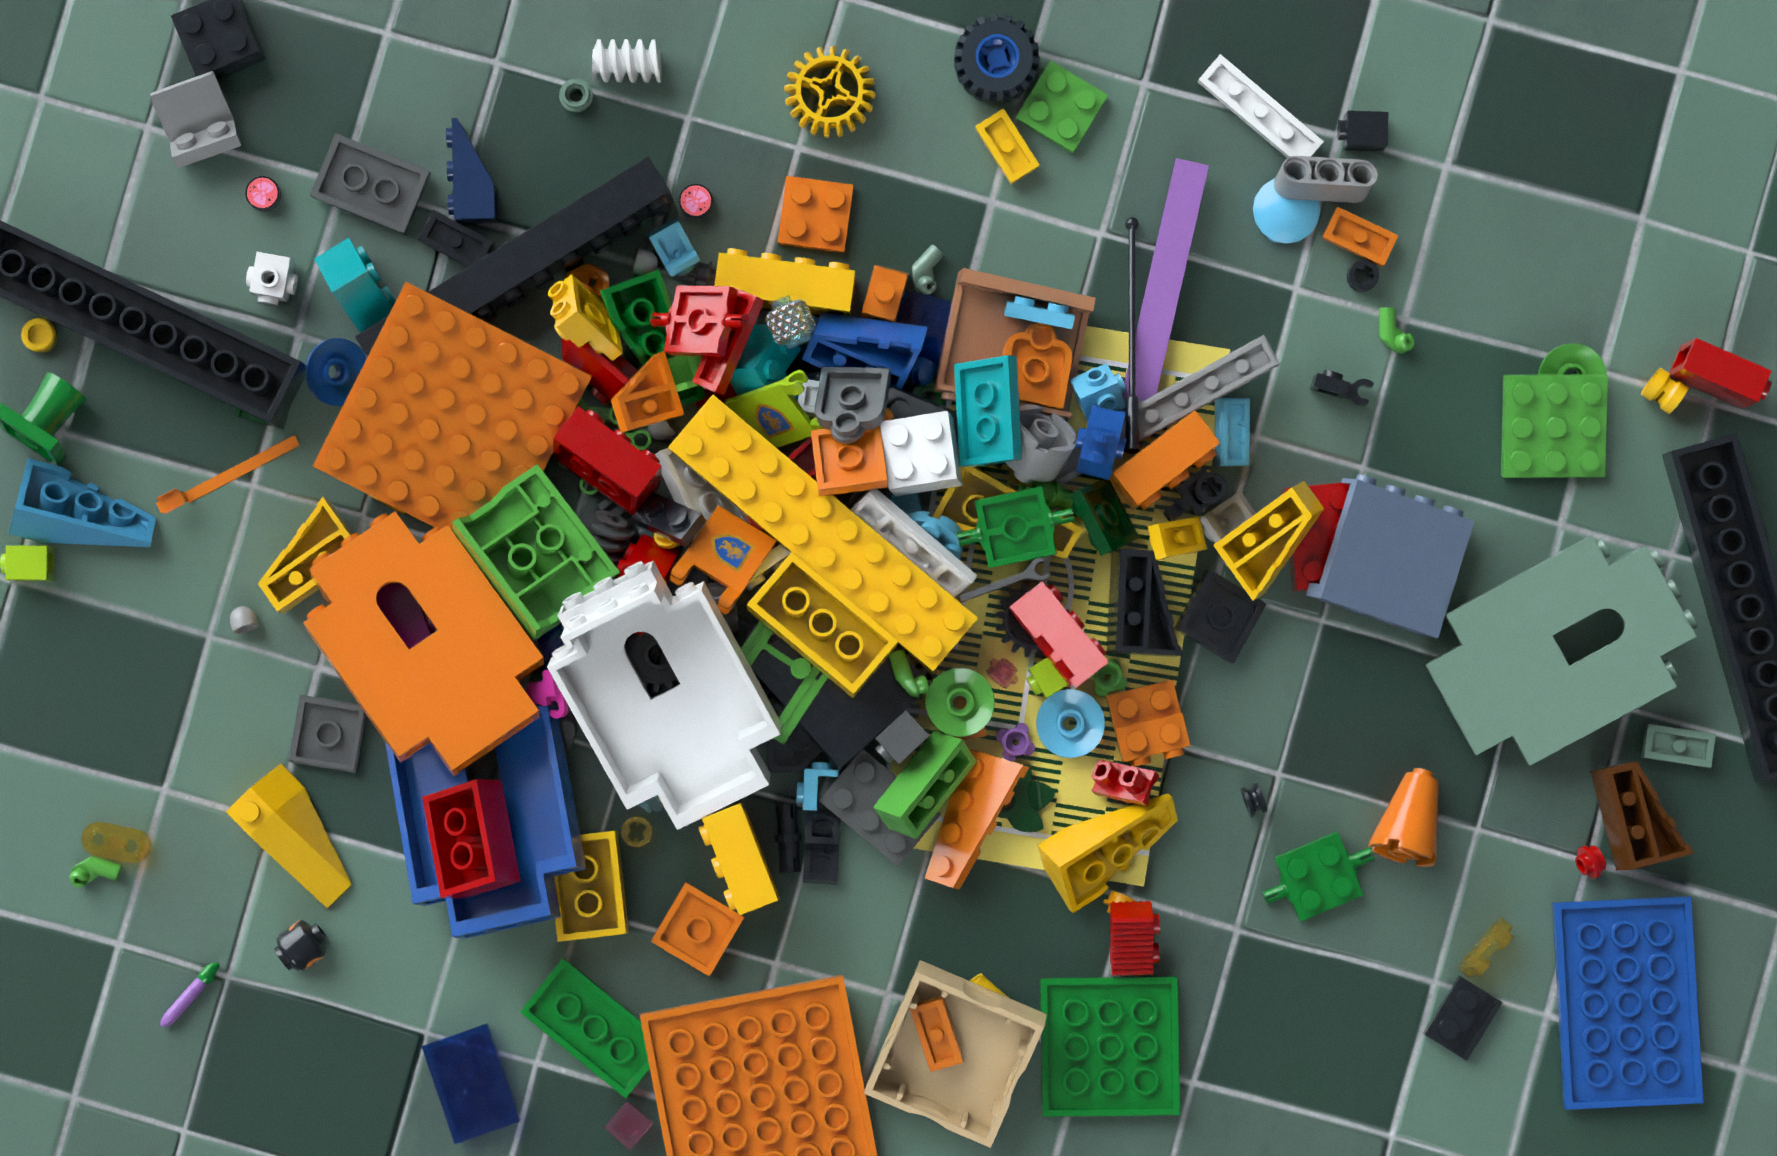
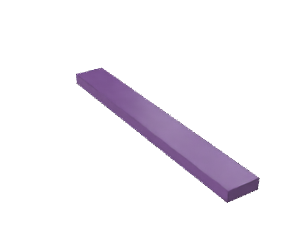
(1166, 275)

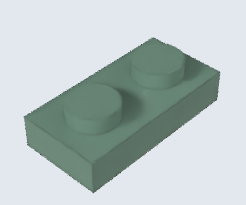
(1678, 745)

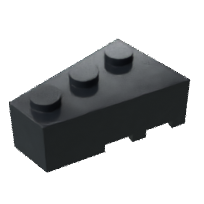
(1138, 607)

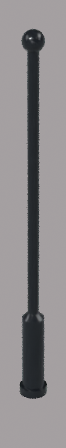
(1132, 401)

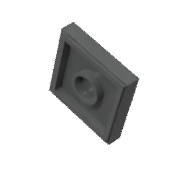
(328, 734)

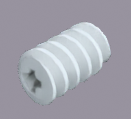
(627, 61)

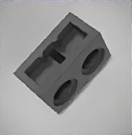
(900, 738)

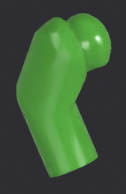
(1392, 335)
(904, 675)
(91, 869)

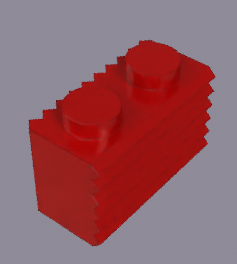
(1132, 938)

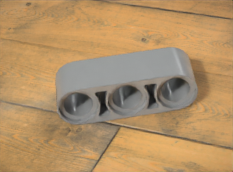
(1313, 187)

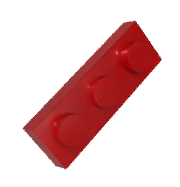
(717, 372)

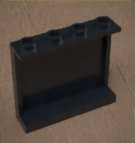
(834, 719)

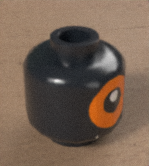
(301, 945)

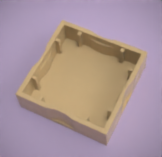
(996, 1047)

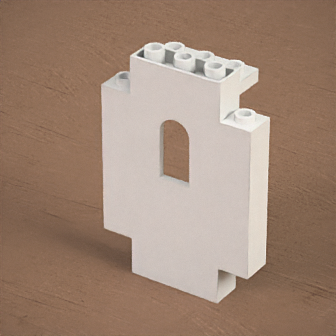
(687, 743)

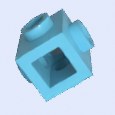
(1099, 388)

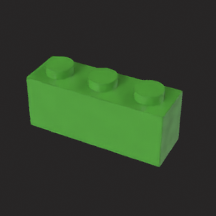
(925, 784)

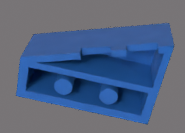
(865, 344)

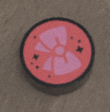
(263, 193)
(696, 201)

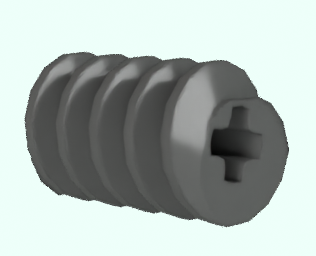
(612, 534)

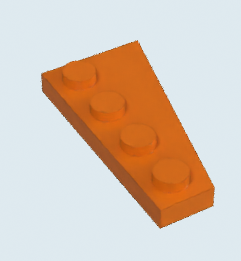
(971, 817)

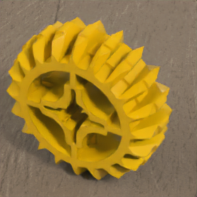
(843, 96)

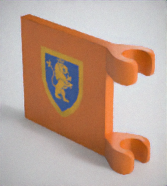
(726, 552)

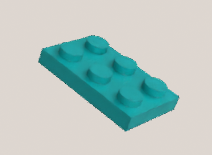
(988, 411)

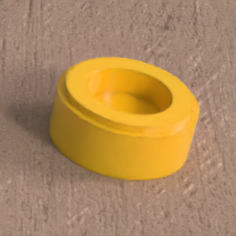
(39, 335)

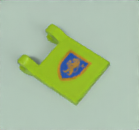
(775, 410)

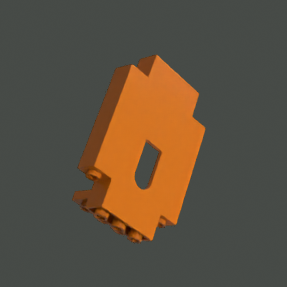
(453, 686)

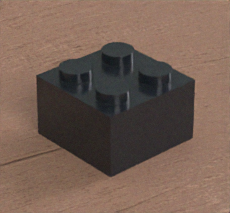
(218, 37)

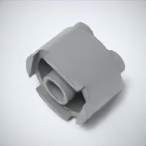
(1044, 444)

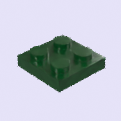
(1103, 516)

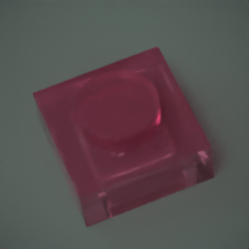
(628, 1125)

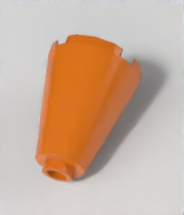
(1410, 821)

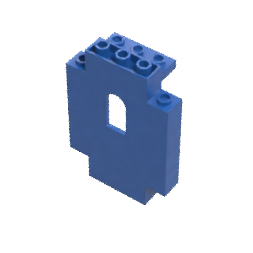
(540, 821)

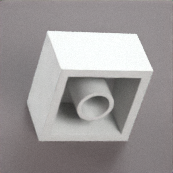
(921, 453)

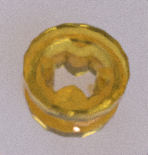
(648, 832)

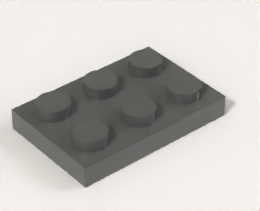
(370, 184)
(853, 802)

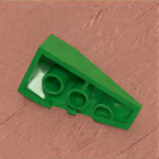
(630, 312)

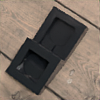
(821, 847)

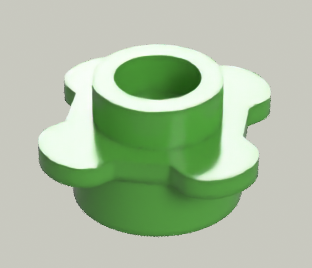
(1116, 680)

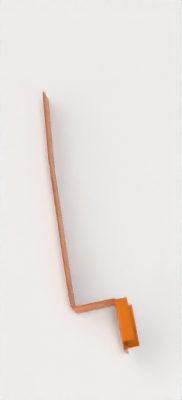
(175, 498)

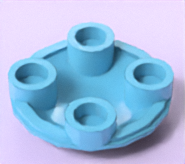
(1284, 218)

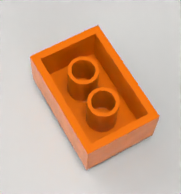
(1165, 462)

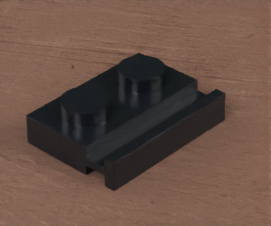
(1462, 1018)

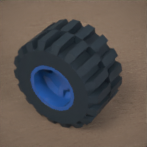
(996, 59)

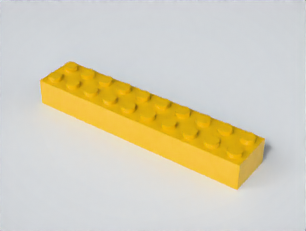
(822, 532)

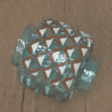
(790, 322)

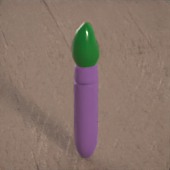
(205, 977)

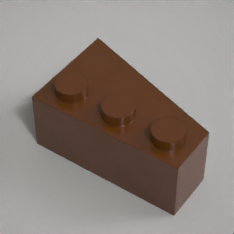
(1634, 818)

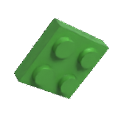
(1061, 107)

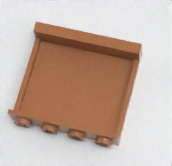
(980, 328)

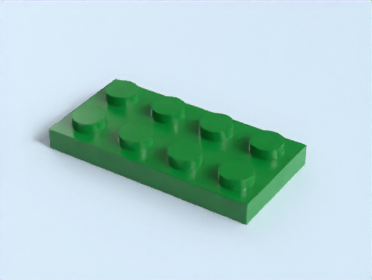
(590, 1026)

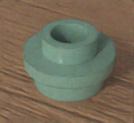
(576, 85)

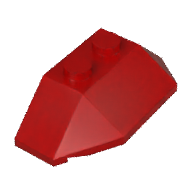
(607, 375)

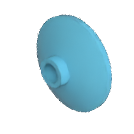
(1088, 729)

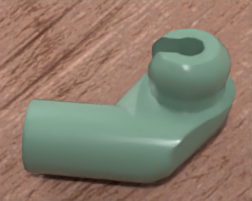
(923, 270)

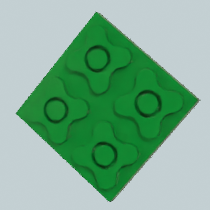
(1110, 1046)

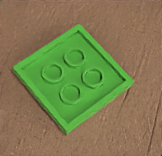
(1554, 425)

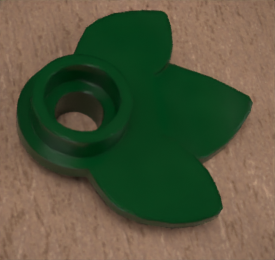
(1027, 800)

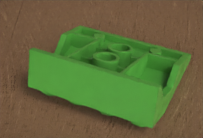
(533, 550)

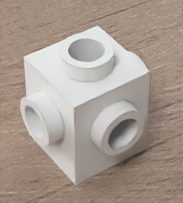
(264, 269)

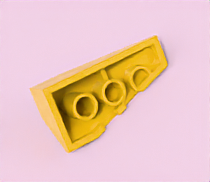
(286, 825)
(1091, 852)

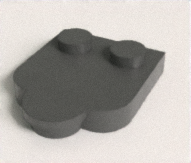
(851, 400)

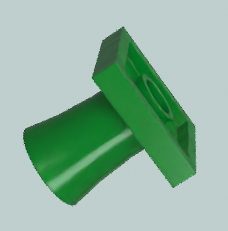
(43, 417)

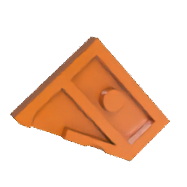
(648, 396)

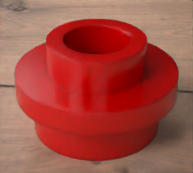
(1590, 861)

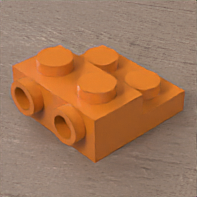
(1148, 723)

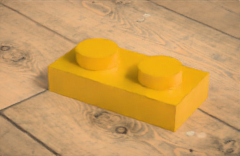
(1007, 146)
(1177, 538)

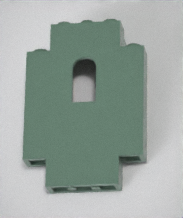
(1515, 678)

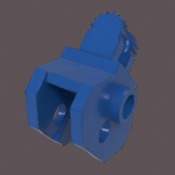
(1100, 442)

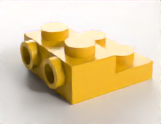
(583, 318)

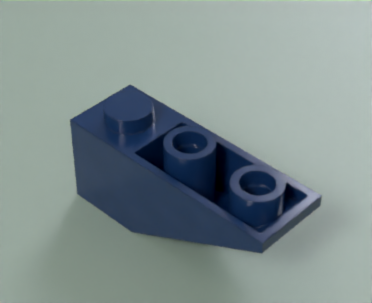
(473, 190)

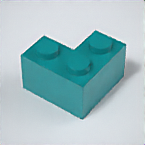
(355, 284)
(762, 361)

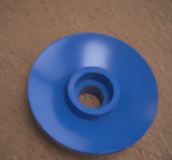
(348, 362)

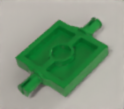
(1015, 527)
(1318, 876)

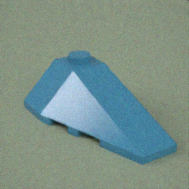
(66, 511)

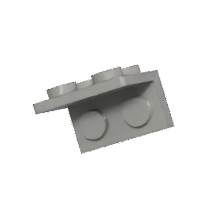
(196, 119)

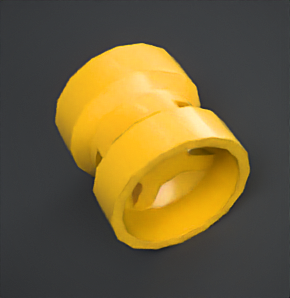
(1664, 390)

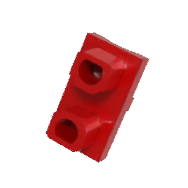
(1123, 782)

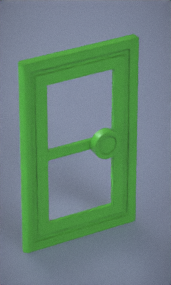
(799, 669)

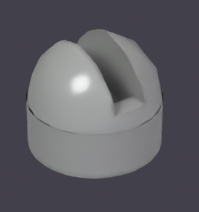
(644, 262)
(662, 430)
(243, 620)

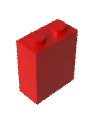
(1720, 373)

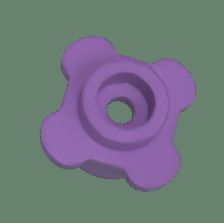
(1006, 737)

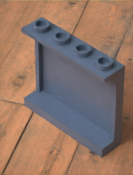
(1394, 557)

